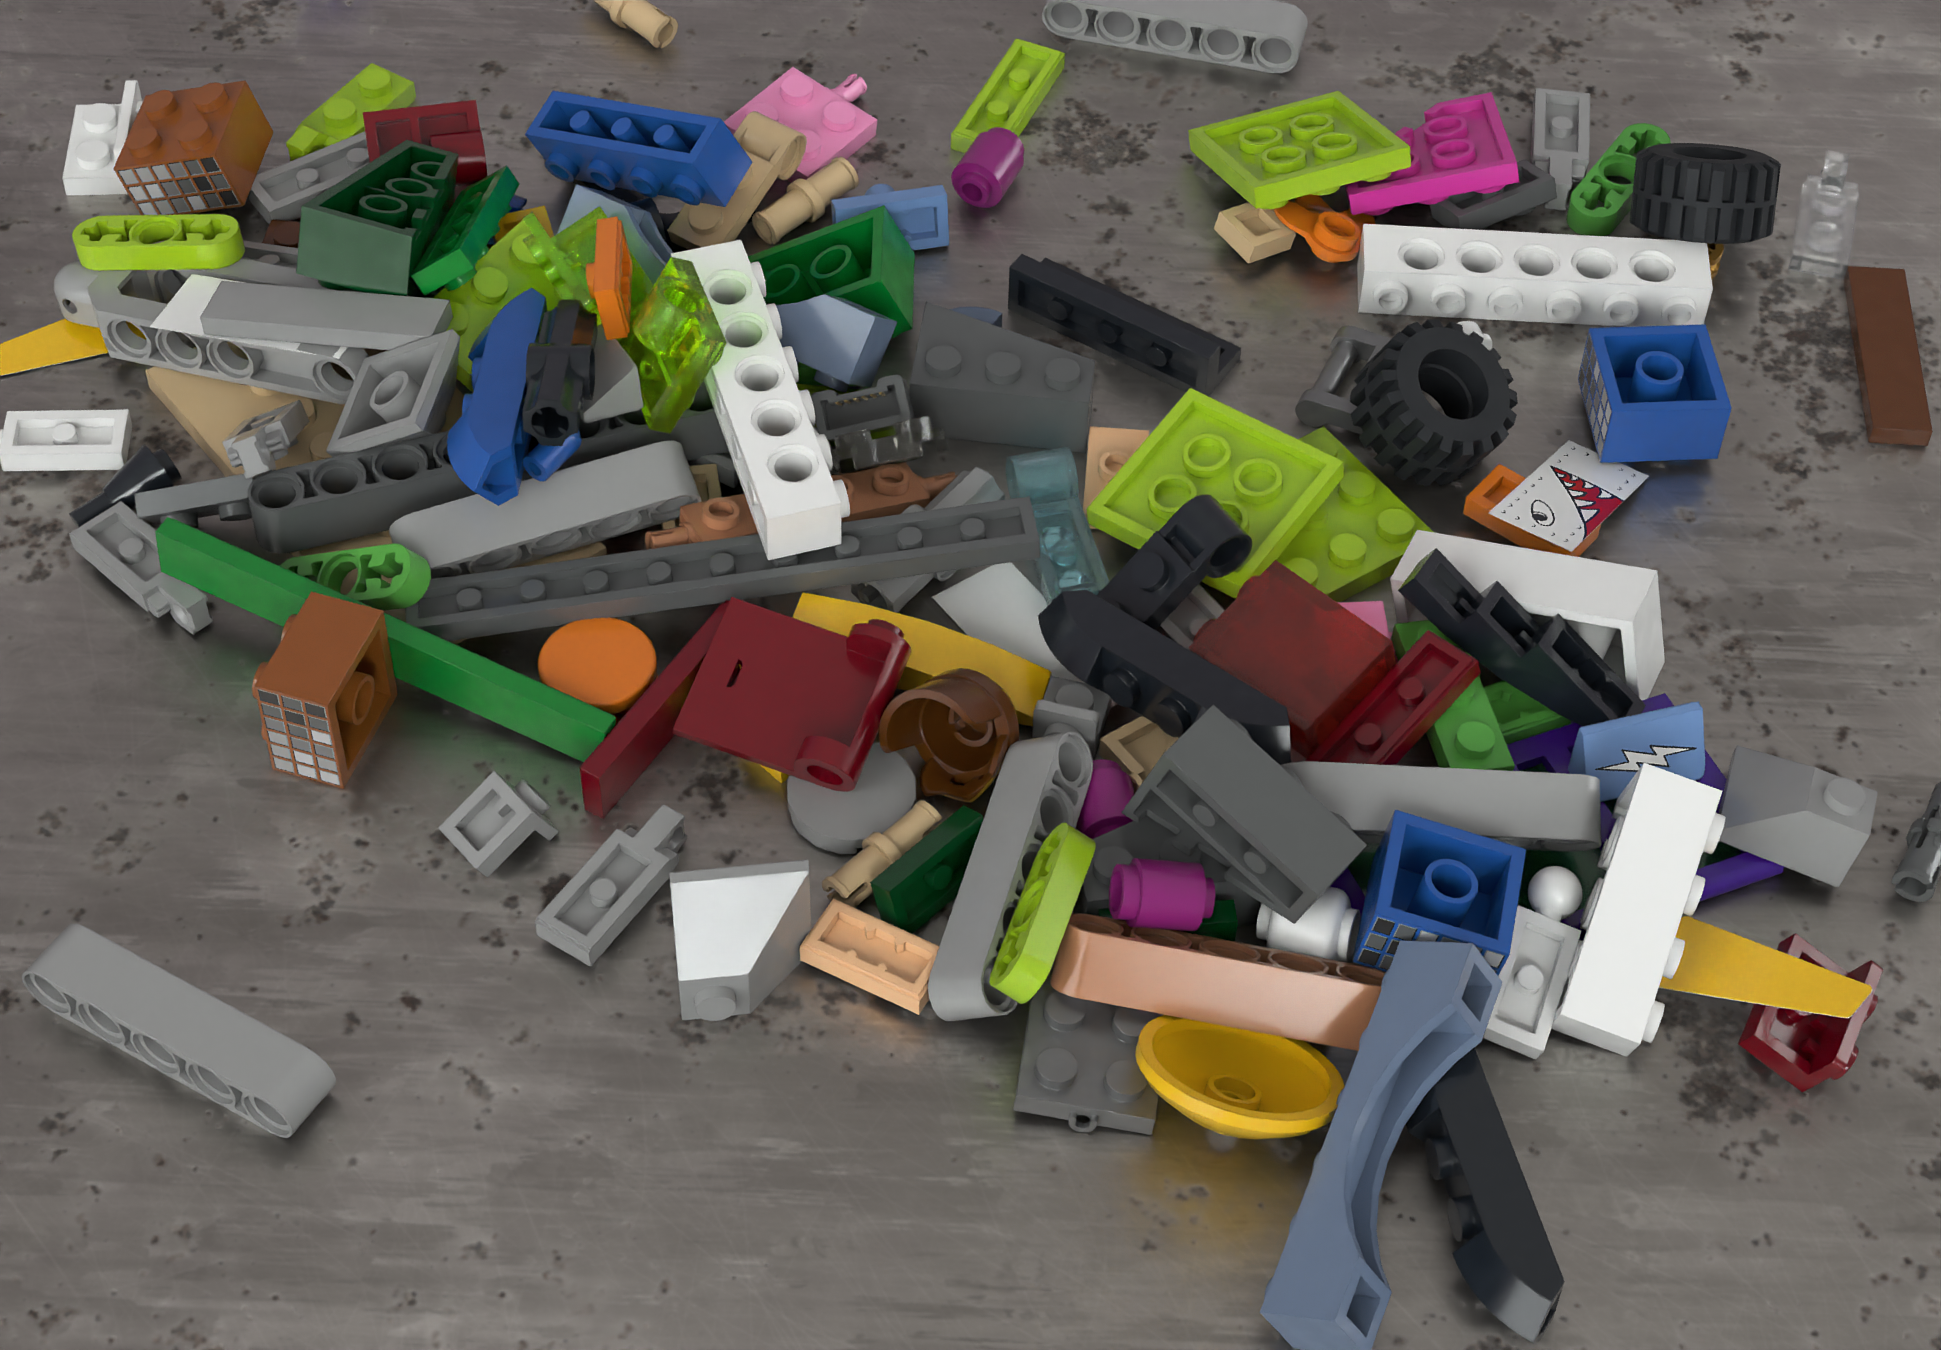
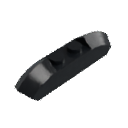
(1155, 673)
(1489, 1202)

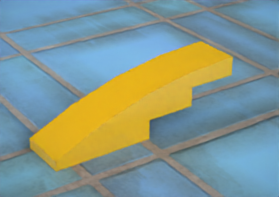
(935, 650)

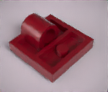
(441, 126)

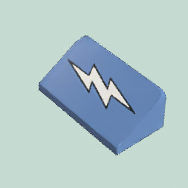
(1619, 747)

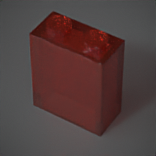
(1297, 651)

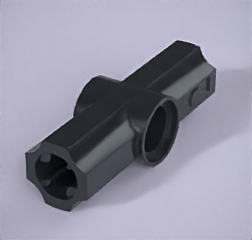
(560, 373)

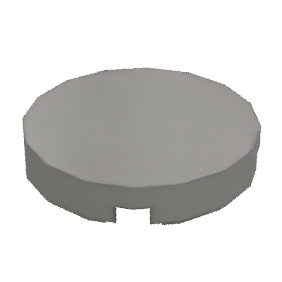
(844, 819)

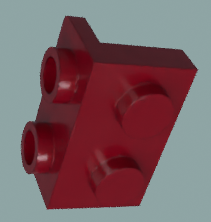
(1808, 1045)

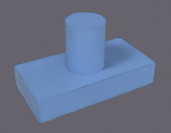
(917, 212)

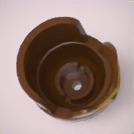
(959, 729)

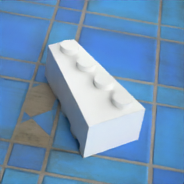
(1638, 908)

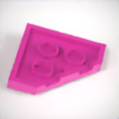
(1451, 154)

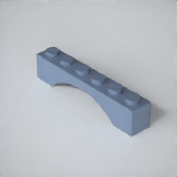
(824, 331)
(1330, 1273)

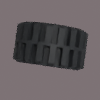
(1705, 193)
(1459, 377)

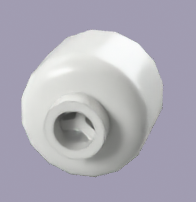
(1324, 931)

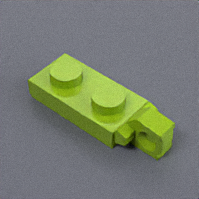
(343, 112)

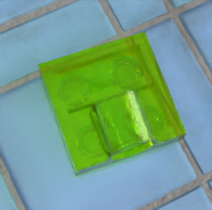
(673, 344)

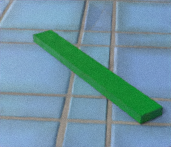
(415, 654)

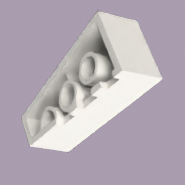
(1603, 601)

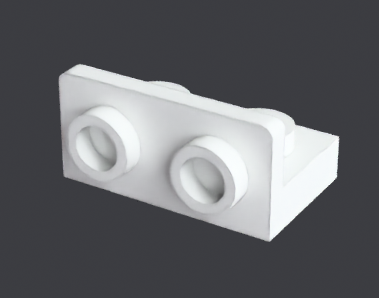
(96, 144)

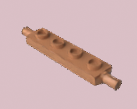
(870, 495)

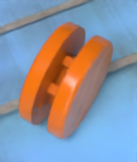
(599, 663)

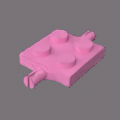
(822, 114)

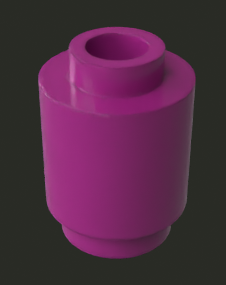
(988, 167)
(1105, 799)
(1161, 894)

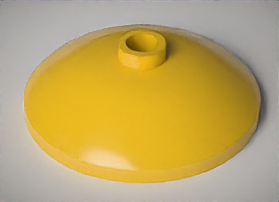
(1238, 1078)

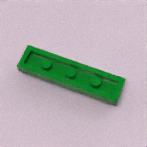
(465, 233)

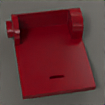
(802, 697)

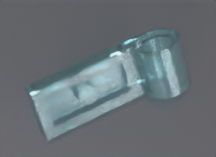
(1066, 543)

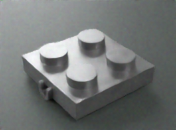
(1084, 1063)

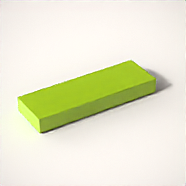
(1010, 92)

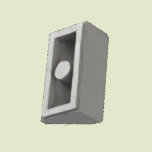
(616, 382)

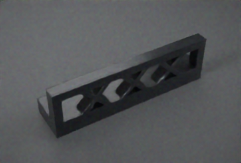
(1119, 325)

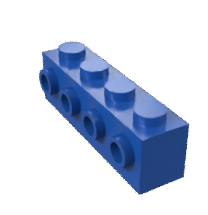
(639, 148)

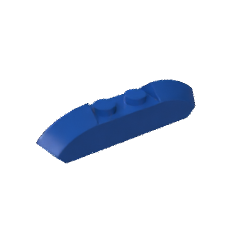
(489, 436)

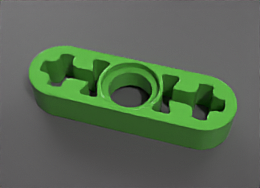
(1616, 197)
(407, 569)

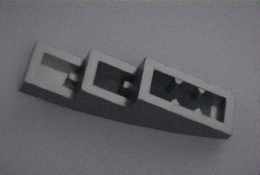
(1541, 661)

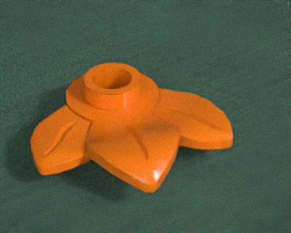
(1329, 233)

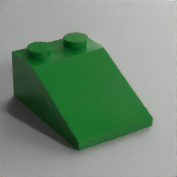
(852, 260)

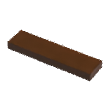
(1887, 356)

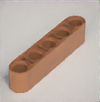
(1216, 981)

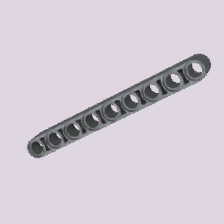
(377, 486)

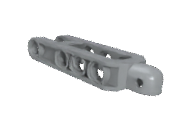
(139, 296)

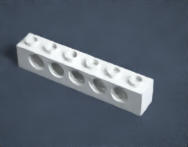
(1532, 276)
(764, 413)

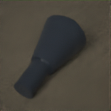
(140, 473)

